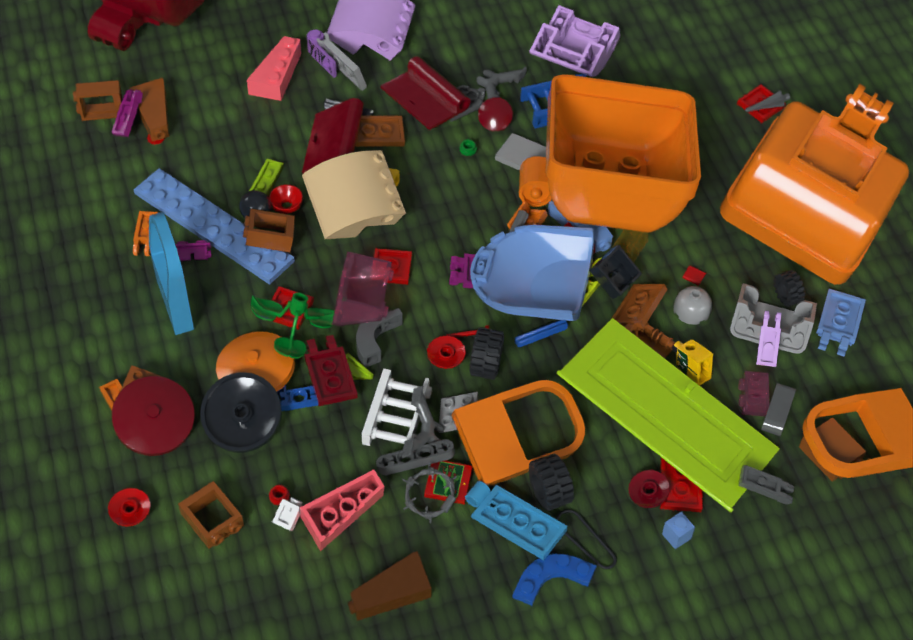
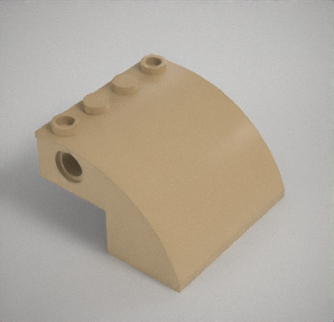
(353, 194)

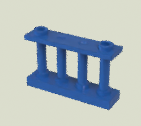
(532, 93)

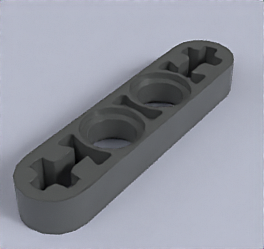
(416, 459)

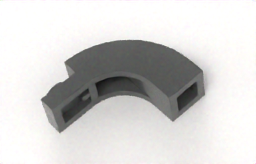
(367, 333)

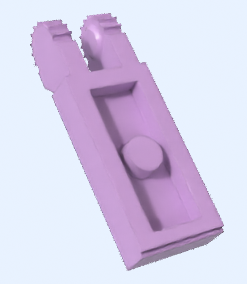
(769, 341)

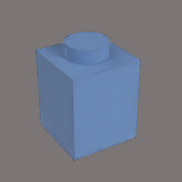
(678, 530)

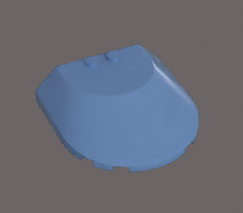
(535, 271)

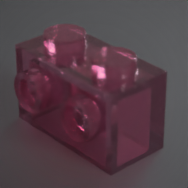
(754, 393)

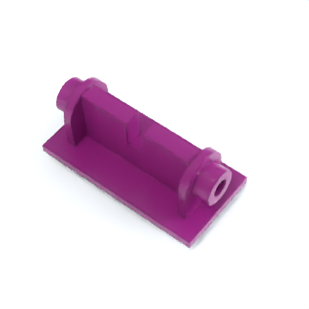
(199, 249)

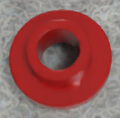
(278, 490)

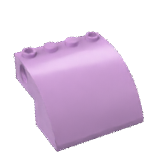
(375, 23)
(575, 42)

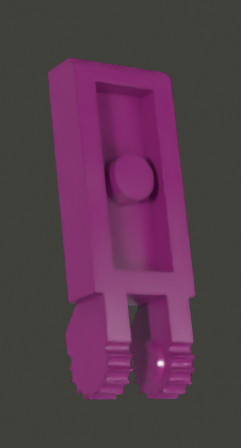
(127, 113)

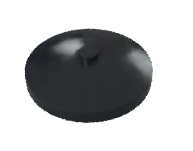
(241, 412)

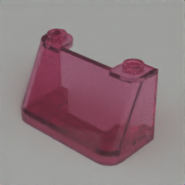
(362, 290)

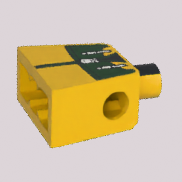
(694, 361)

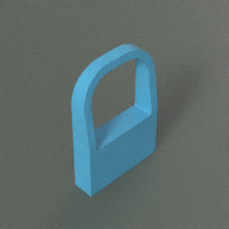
(169, 273)

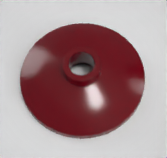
(646, 481)

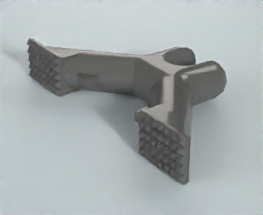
(496, 78)
(428, 425)

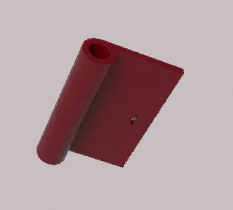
(426, 94)
(334, 132)

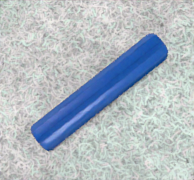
(541, 333)

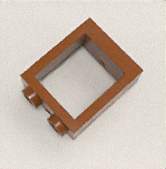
(97, 89)
(269, 239)
(201, 499)

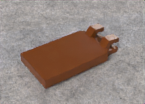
(381, 131)
(639, 306)

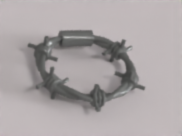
(446, 505)

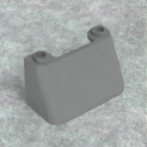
(794, 325)

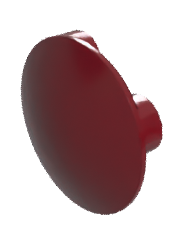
(495, 114)

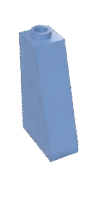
(602, 235)

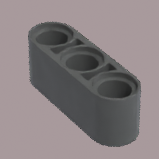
(778, 409)

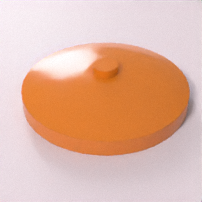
(256, 355)

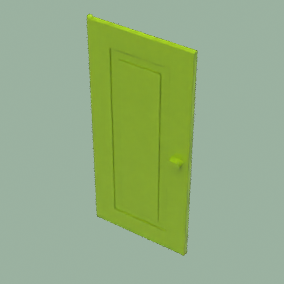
(668, 412)

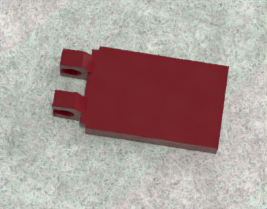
(330, 373)

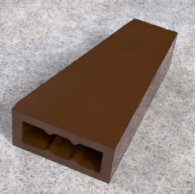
(391, 589)

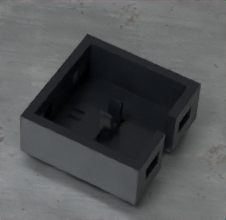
(619, 267)

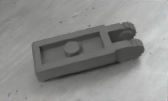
(765, 484)

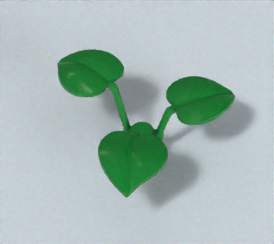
(269, 310)

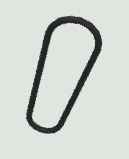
(597, 537)

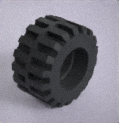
(486, 353)
(551, 482)

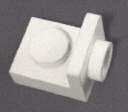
(288, 513)

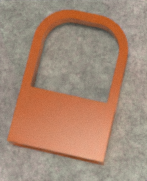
(888, 422)
(492, 439)

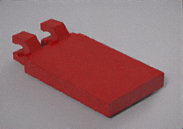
(683, 493)

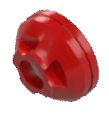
(285, 194)

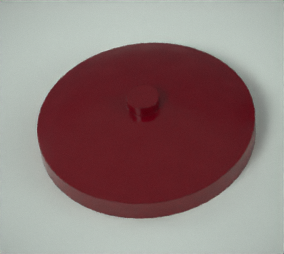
(153, 415)

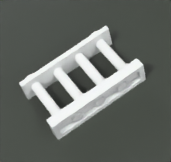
(382, 399)

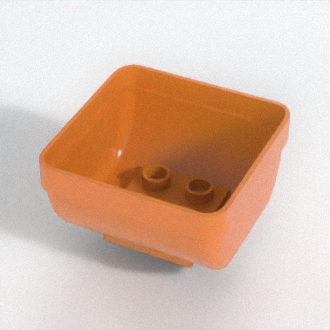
(615, 154)
(819, 185)

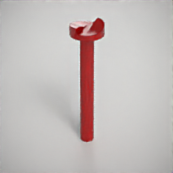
(467, 333)

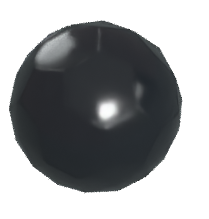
(254, 200)

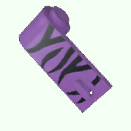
(319, 54)

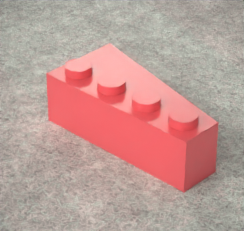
(276, 70)
(340, 508)

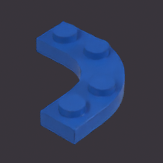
(553, 566)

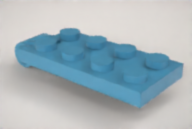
(515, 519)

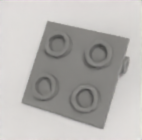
(449, 404)

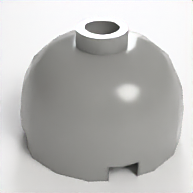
(693, 305)

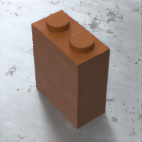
(837, 443)

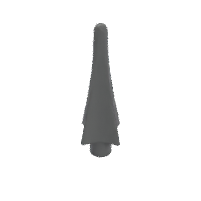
(775, 100)

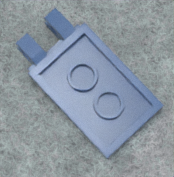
(840, 320)

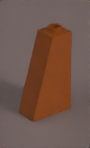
(153, 108)

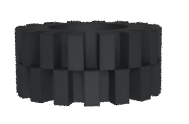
(789, 288)

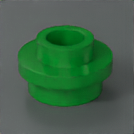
(468, 147)

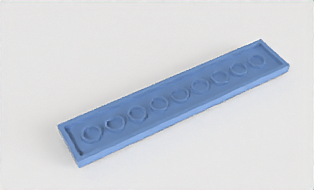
(211, 225)

